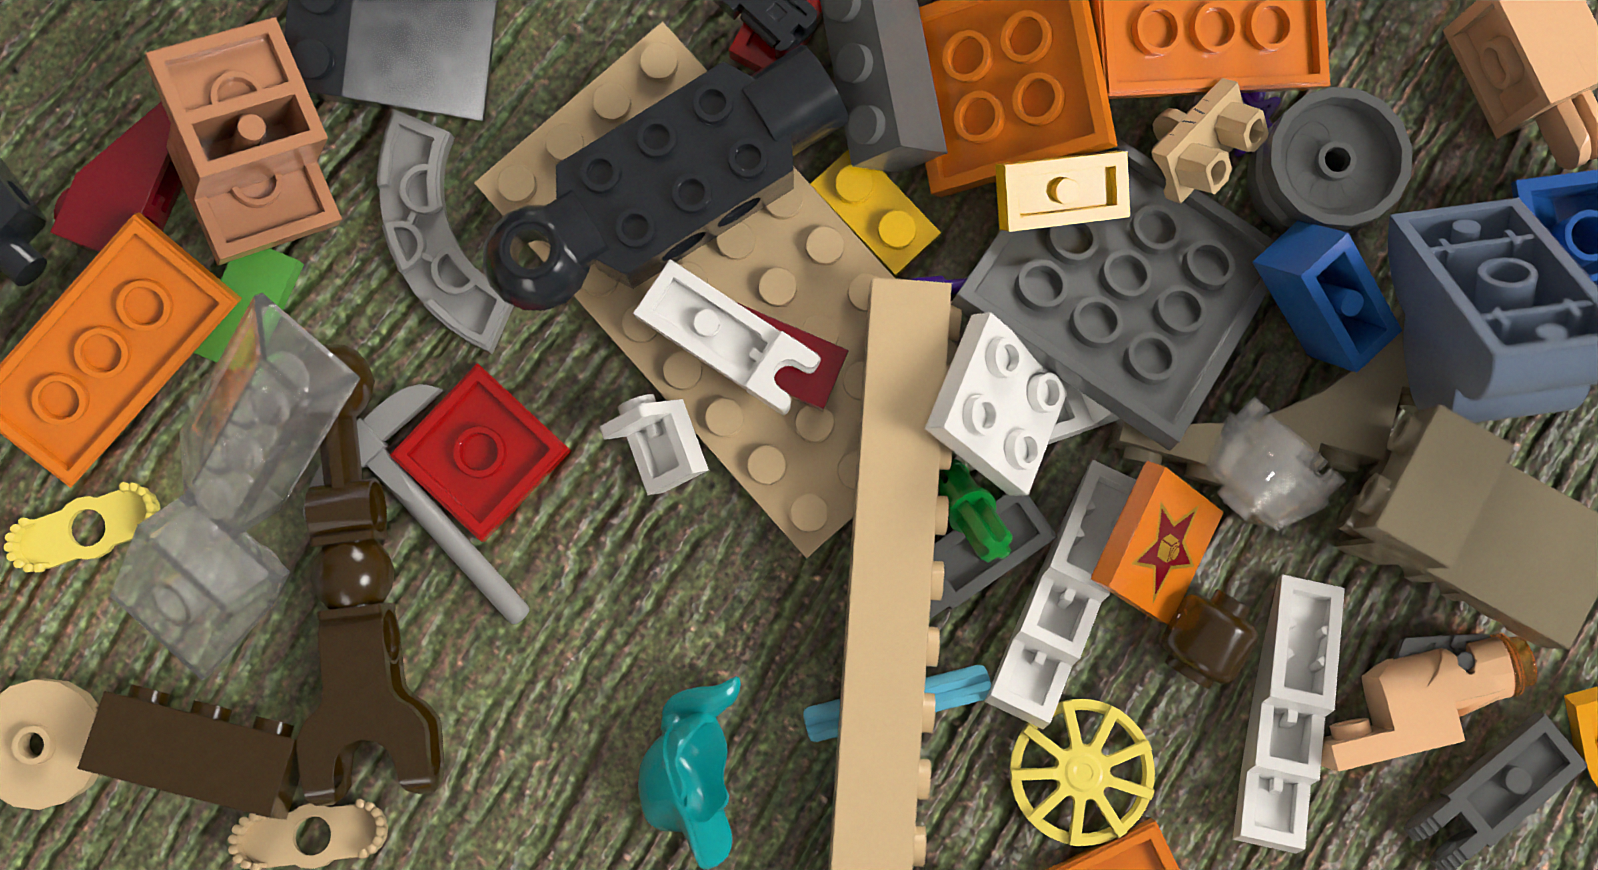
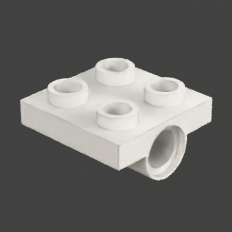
(997, 405)

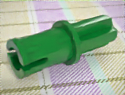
(974, 513)

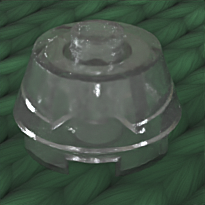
(1269, 469)

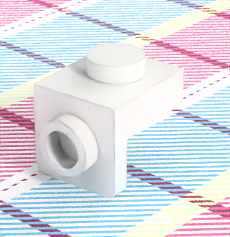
(659, 440)

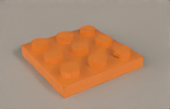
(1013, 86)

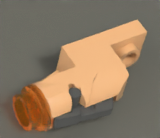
(1425, 691)

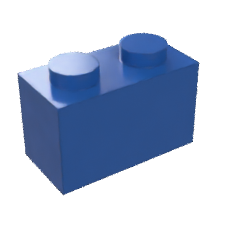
(1327, 295)

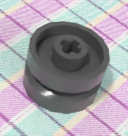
(1331, 162)

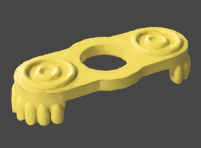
(49, 539)

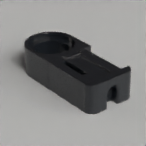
(777, 22)

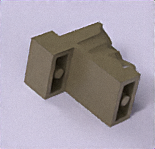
(1476, 528)

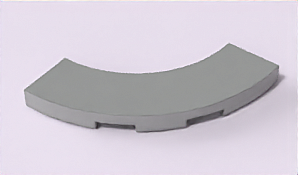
(421, 237)

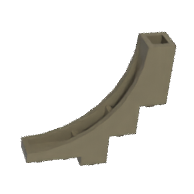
(1342, 420)

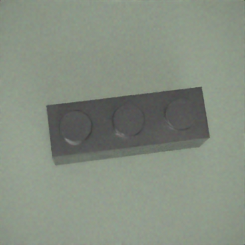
(884, 83)

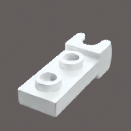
(723, 334)

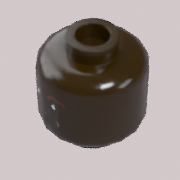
(1209, 638)

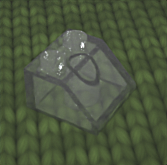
(196, 584)

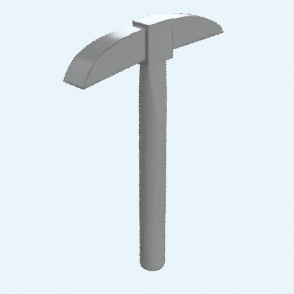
(373, 434)

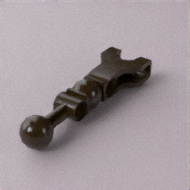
(359, 633)

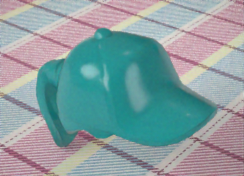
(685, 769)

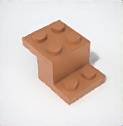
(244, 139)

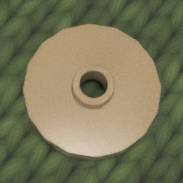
(63, 720)

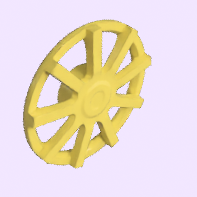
(1084, 774)

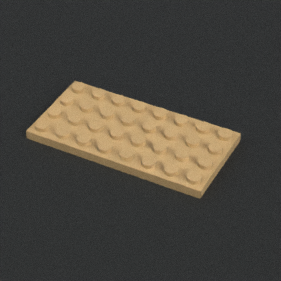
(782, 261)

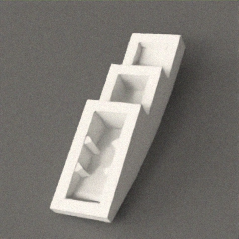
(1061, 603)
(1288, 714)

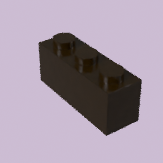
(194, 752)

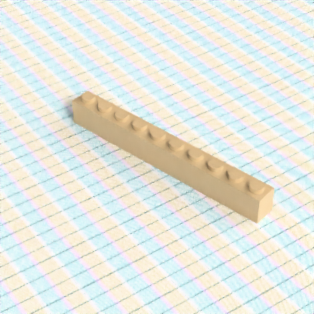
(892, 581)

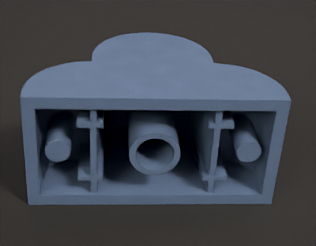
(1492, 312)

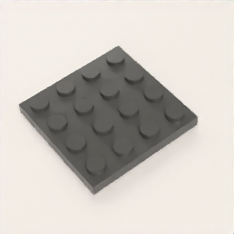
(1131, 304)

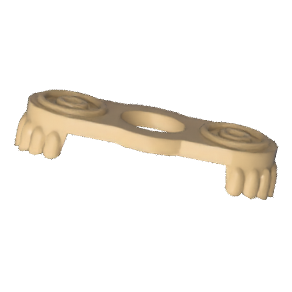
(271, 842)

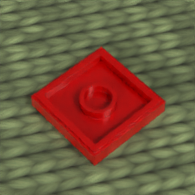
(480, 453)

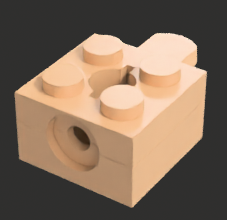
(1533, 66)

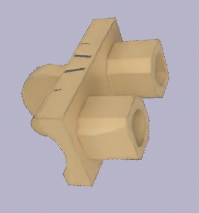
(1197, 143)

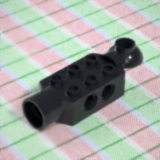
(667, 180)

